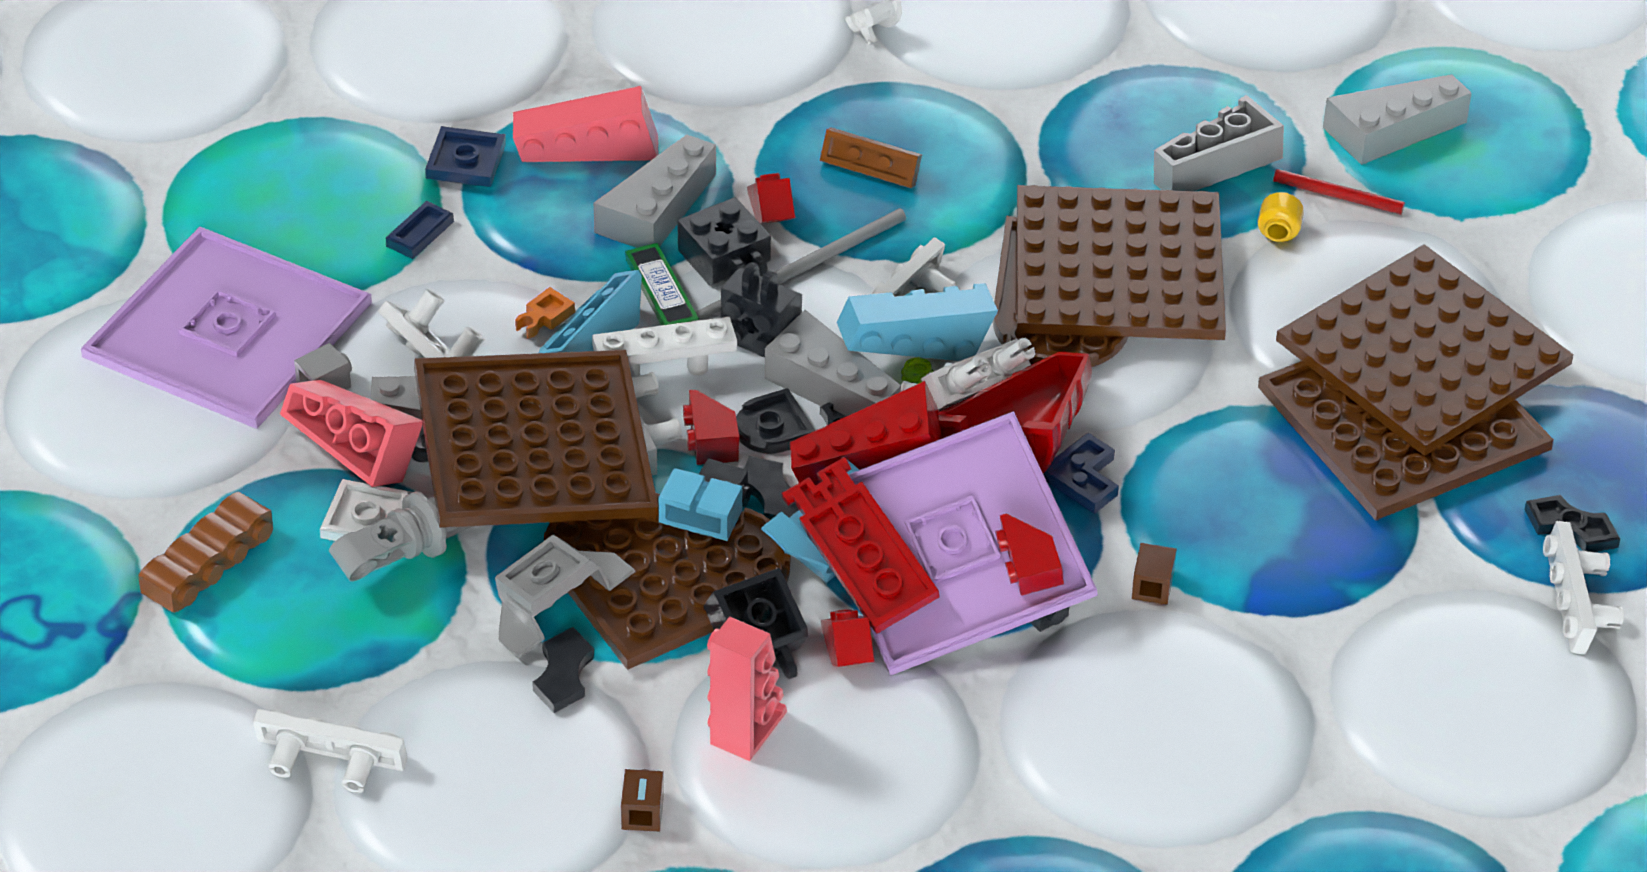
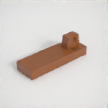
(870, 157)

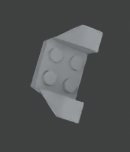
(543, 578)

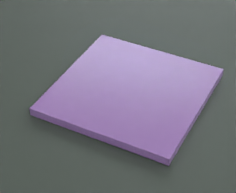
(225, 326)
(947, 512)

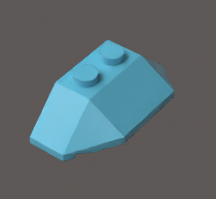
(607, 310)

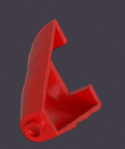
(1042, 397)

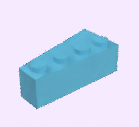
(919, 324)

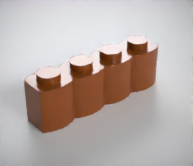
(205, 552)

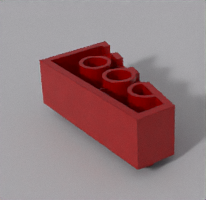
(870, 435)

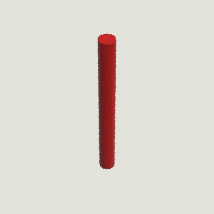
(1339, 191)

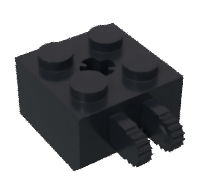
(723, 240)
(758, 307)
(770, 602)

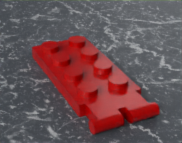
(861, 546)

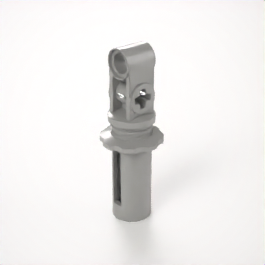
(390, 539)

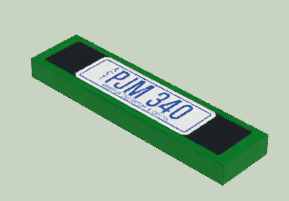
(661, 285)

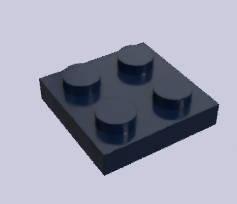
(465, 156)

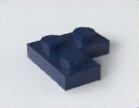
(1078, 475)

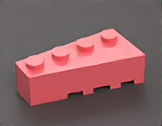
(588, 129)
(354, 429)
(742, 688)

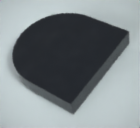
(772, 422)

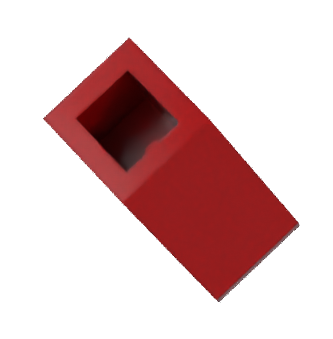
(771, 198)
(712, 429)
(1032, 555)
(848, 638)

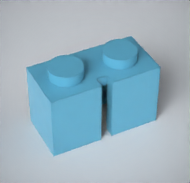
(700, 505)

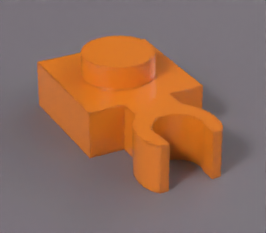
(546, 310)

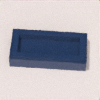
(419, 229)

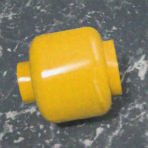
(1280, 217)

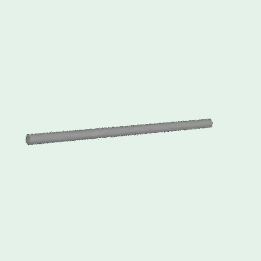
(821, 255)

